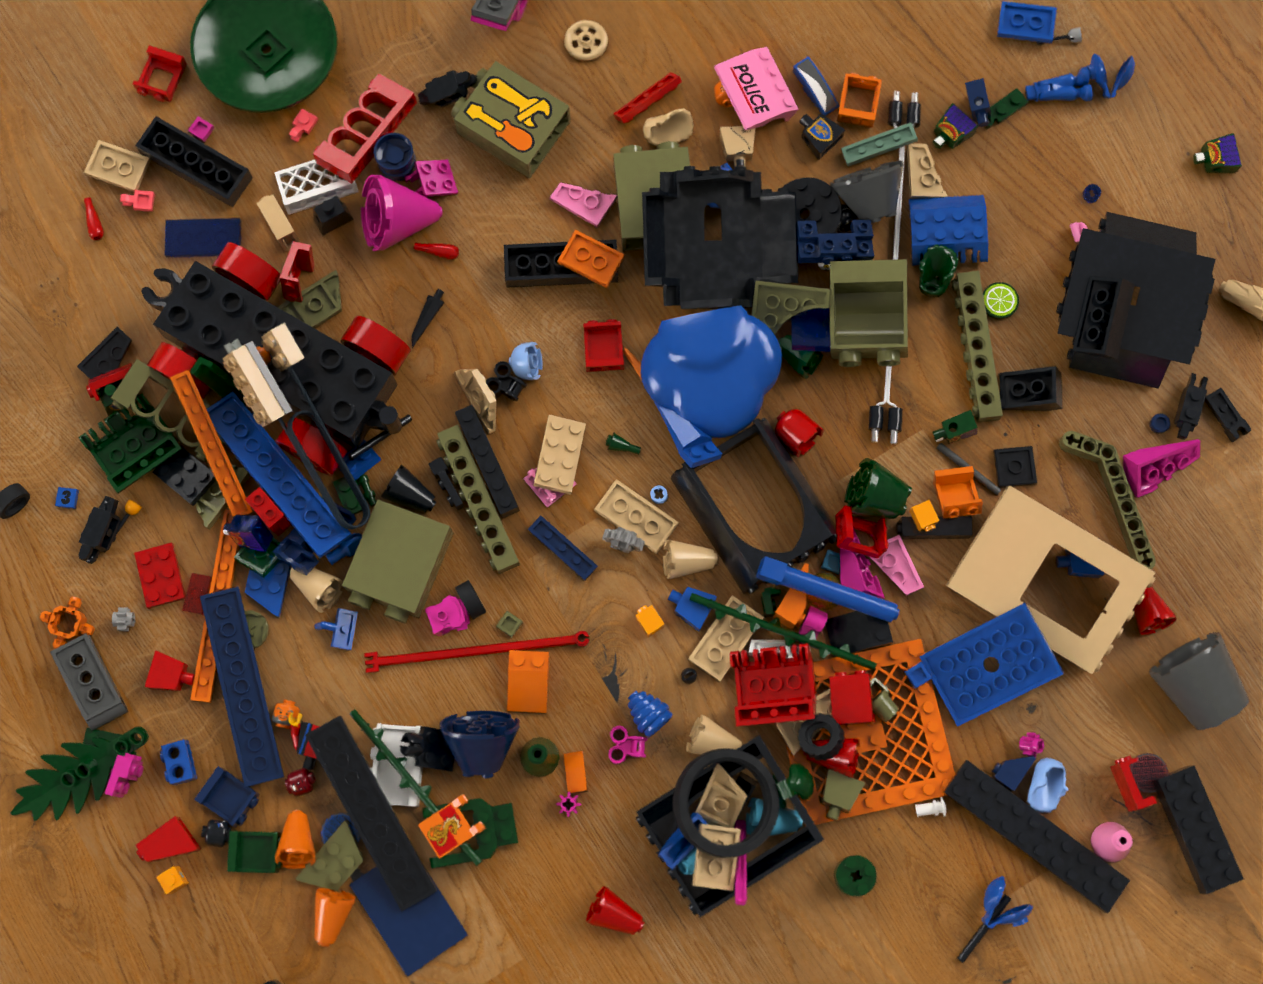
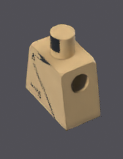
(737, 144)

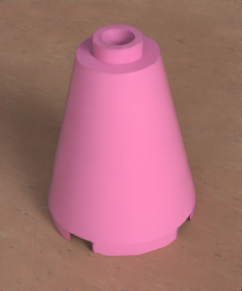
(1111, 842)

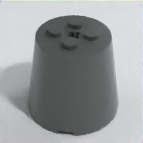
(1202, 681)

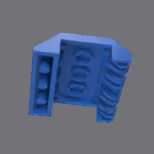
(949, 222)

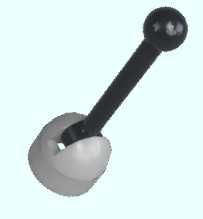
(1073, 35)

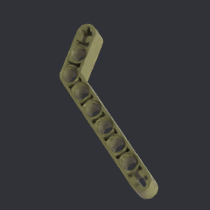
(1116, 499)

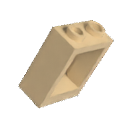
(278, 222)

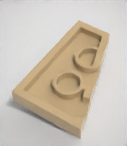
(922, 174)

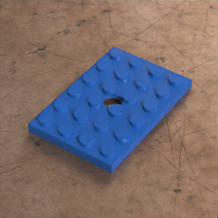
(1022, 658)

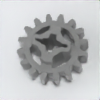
(623, 540)

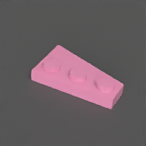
(586, 204)
(899, 566)

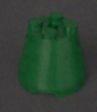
(876, 492)

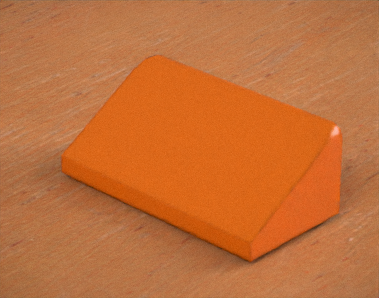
(575, 772)

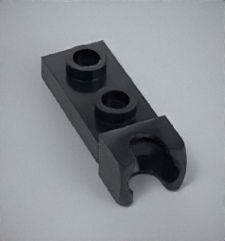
(1227, 414)
(440, 471)

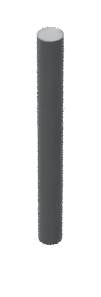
(961, 463)

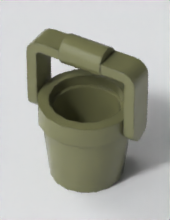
(882, 704)

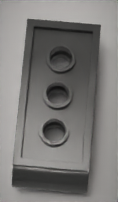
(110, 703)

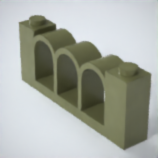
(130, 387)

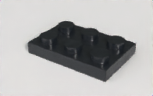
(186, 476)

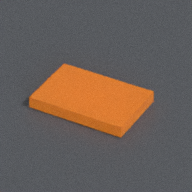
(591, 259)

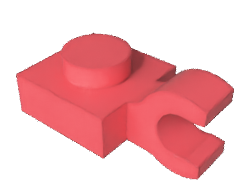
(302, 123)
(140, 200)

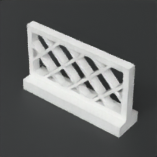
(307, 199)

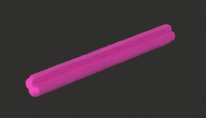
(741, 869)

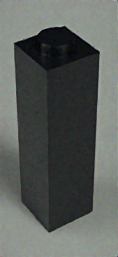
(945, 529)

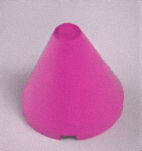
(394, 212)

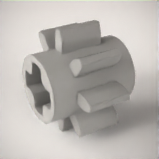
(123, 619)

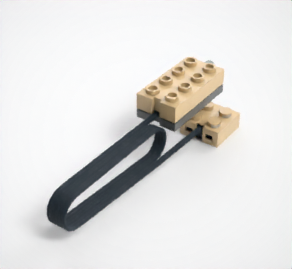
(269, 403)

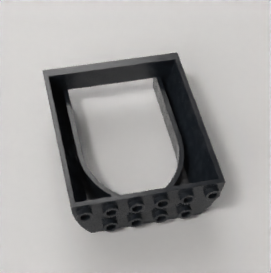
(736, 554)
(661, 824)

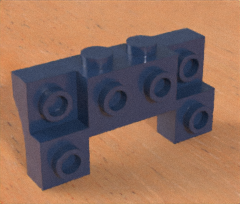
(834, 246)
(298, 553)

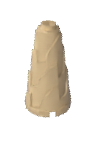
(1245, 296)

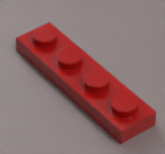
(646, 98)

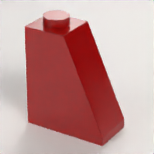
(167, 841)

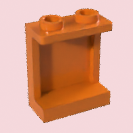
(957, 492)

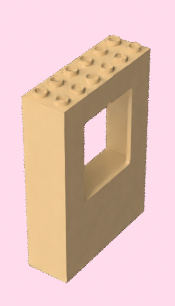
(1010, 553)

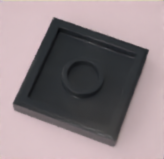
(1015, 466)

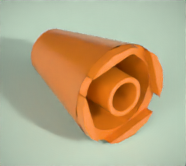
(296, 842)
(330, 914)

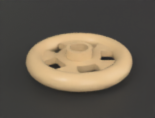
(585, 25)

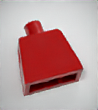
(168, 673)

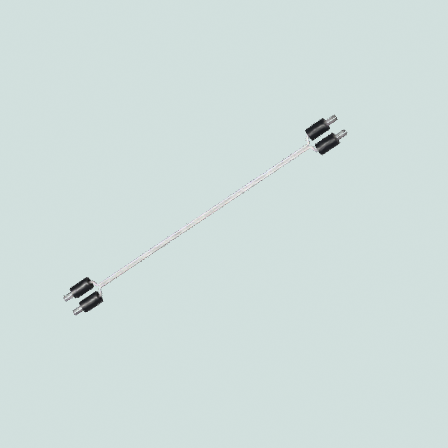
(894, 413)

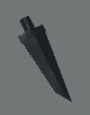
(429, 311)

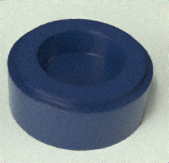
(1159, 423)

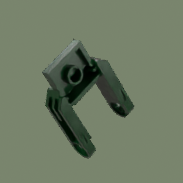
(499, 831)

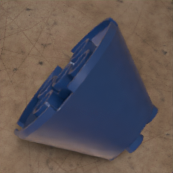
(480, 740)

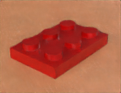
(160, 575)

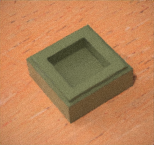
(509, 624)

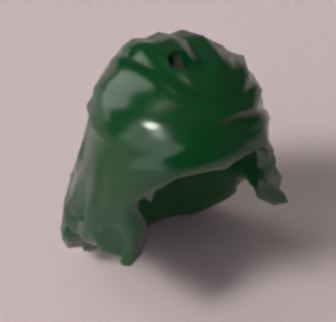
(936, 262)

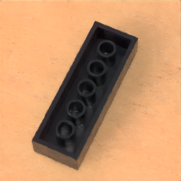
(194, 161)
(537, 265)
(1197, 830)

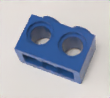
(184, 760)

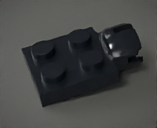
(428, 749)

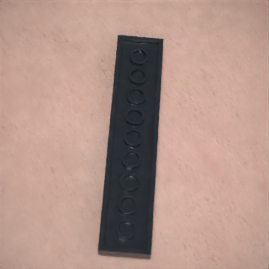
(371, 813)
(1036, 836)

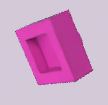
(201, 129)

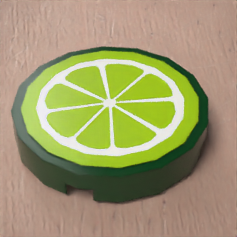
(1000, 300)

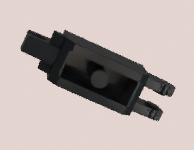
(447, 88)
(1190, 406)
(99, 530)

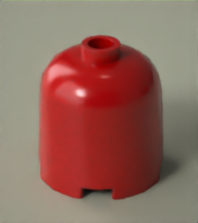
(797, 431)

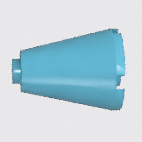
(787, 820)

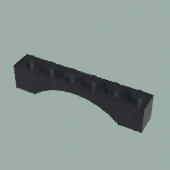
(487, 461)

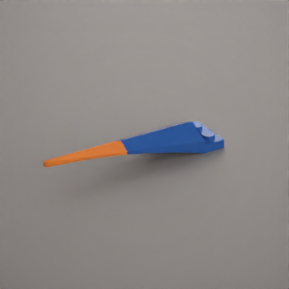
(690, 441)

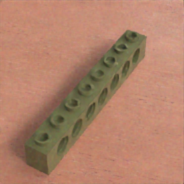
(972, 282)
(454, 436)

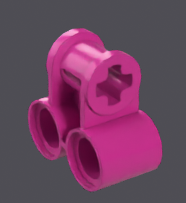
(814, 620)
(627, 746)

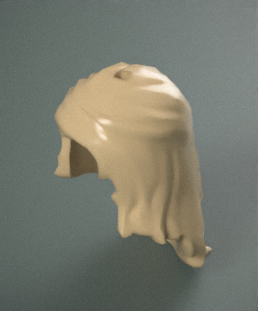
(674, 127)

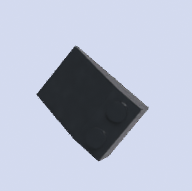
(1031, 389)
(858, 631)

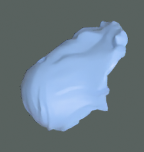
(1047, 785)

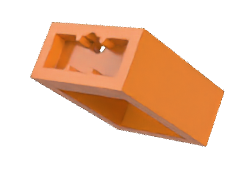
(855, 116)

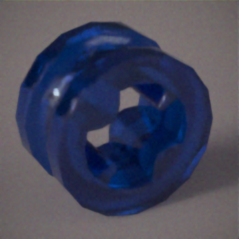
(1097, 191)

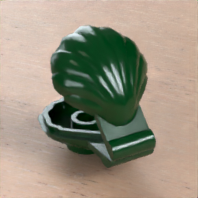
(799, 783)

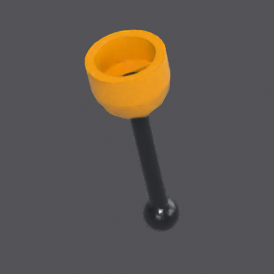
(131, 509)

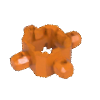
(54, 619)

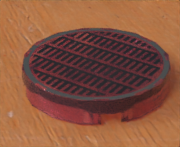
(1147, 769)

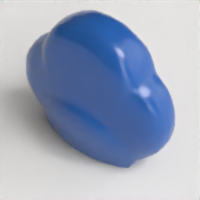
(712, 368)

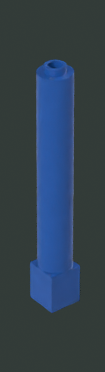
(779, 573)

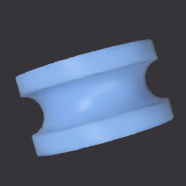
(653, 495)

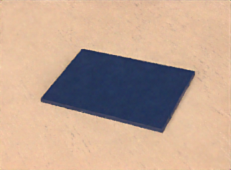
(411, 934)

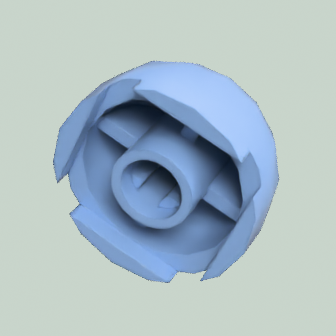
(526, 361)

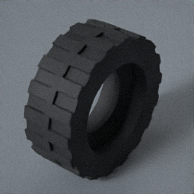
(828, 750)

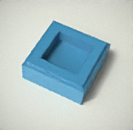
(831, 562)

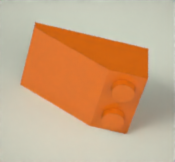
(792, 606)
(528, 681)

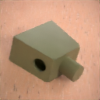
(840, 793)

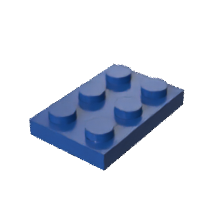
(1026, 22)

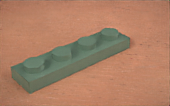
(879, 144)

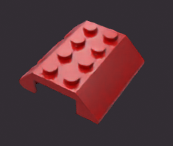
(774, 685)

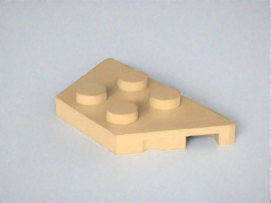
(479, 395)
(721, 799)

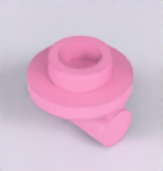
(1076, 229)

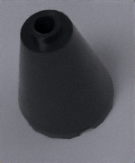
(409, 491)

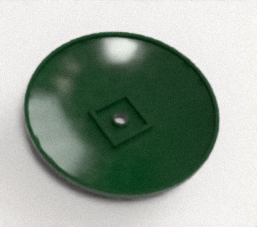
(230, 58)

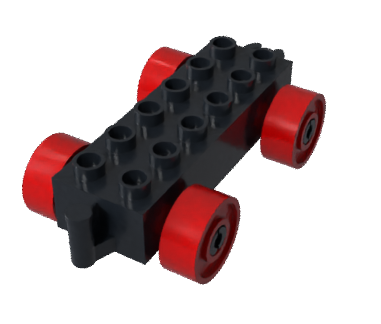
(343, 380)

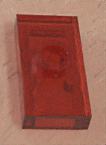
(198, 586)

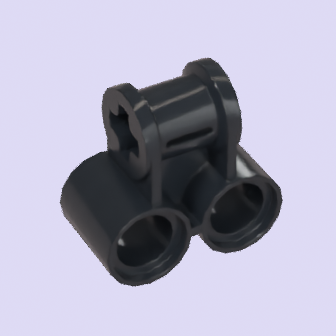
(508, 385)

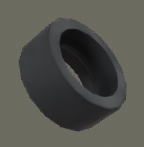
(12, 500)
(470, 599)

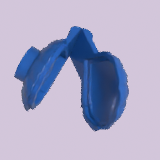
(1098, 72)
(993, 894)

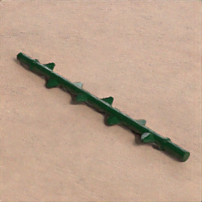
(789, 636)
(407, 780)

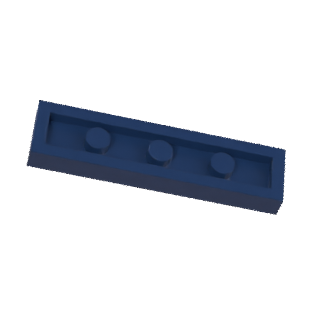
(562, 548)

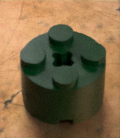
(865, 870)

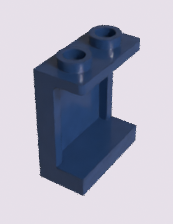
(227, 797)

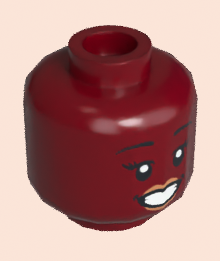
(300, 782)

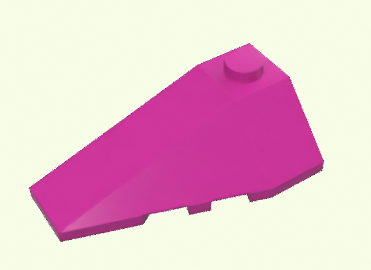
(1152, 465)
(856, 573)

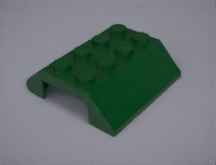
(131, 446)

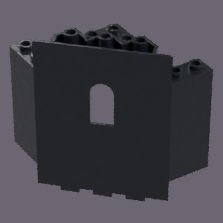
(717, 274)
(1170, 297)

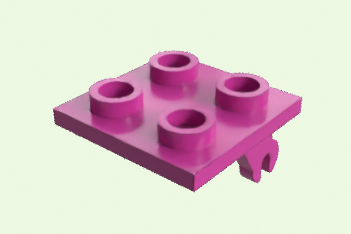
(435, 178)

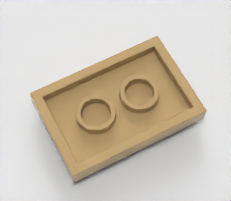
(117, 166)
(712, 870)

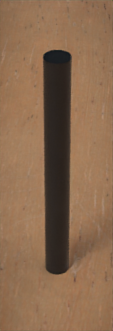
(375, 440)
(983, 930)

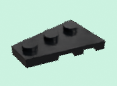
(106, 355)

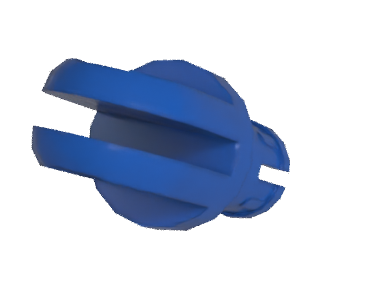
(346, 548)

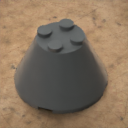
(871, 192)

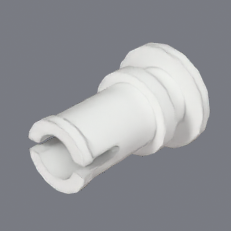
(931, 808)

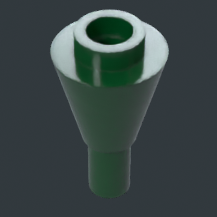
(617, 443)

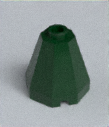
(801, 361)

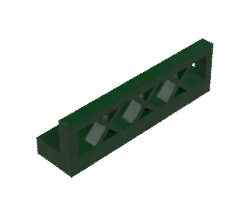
(215, 378)

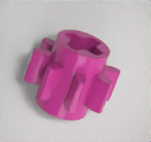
(1031, 744)
(572, 799)

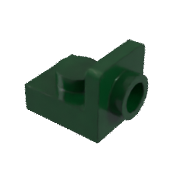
(769, 605)

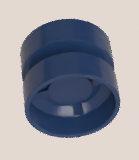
(395, 156)

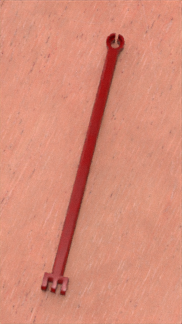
(472, 651)

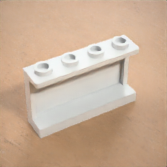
(386, 774)

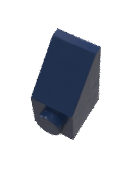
(1012, 772)

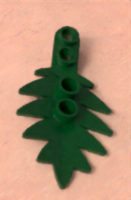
(75, 774)

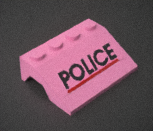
(756, 88)

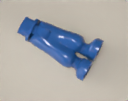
(1062, 88)

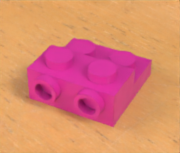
(125, 768)

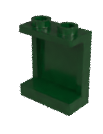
(253, 852)

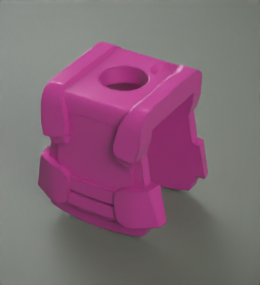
(448, 616)

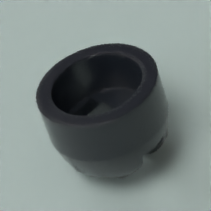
(691, 679)

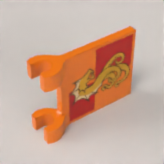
(449, 828)

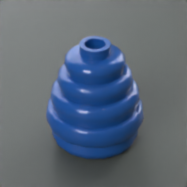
(648, 712)

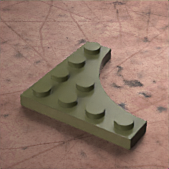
(779, 302)

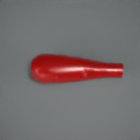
(93, 222)
(441, 250)

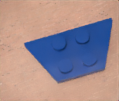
(271, 589)

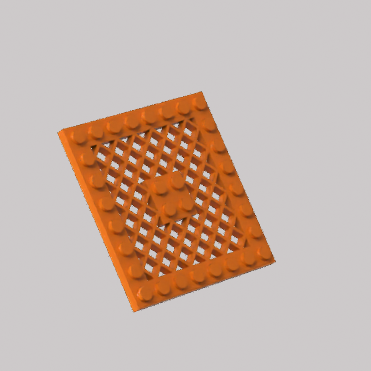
(873, 737)

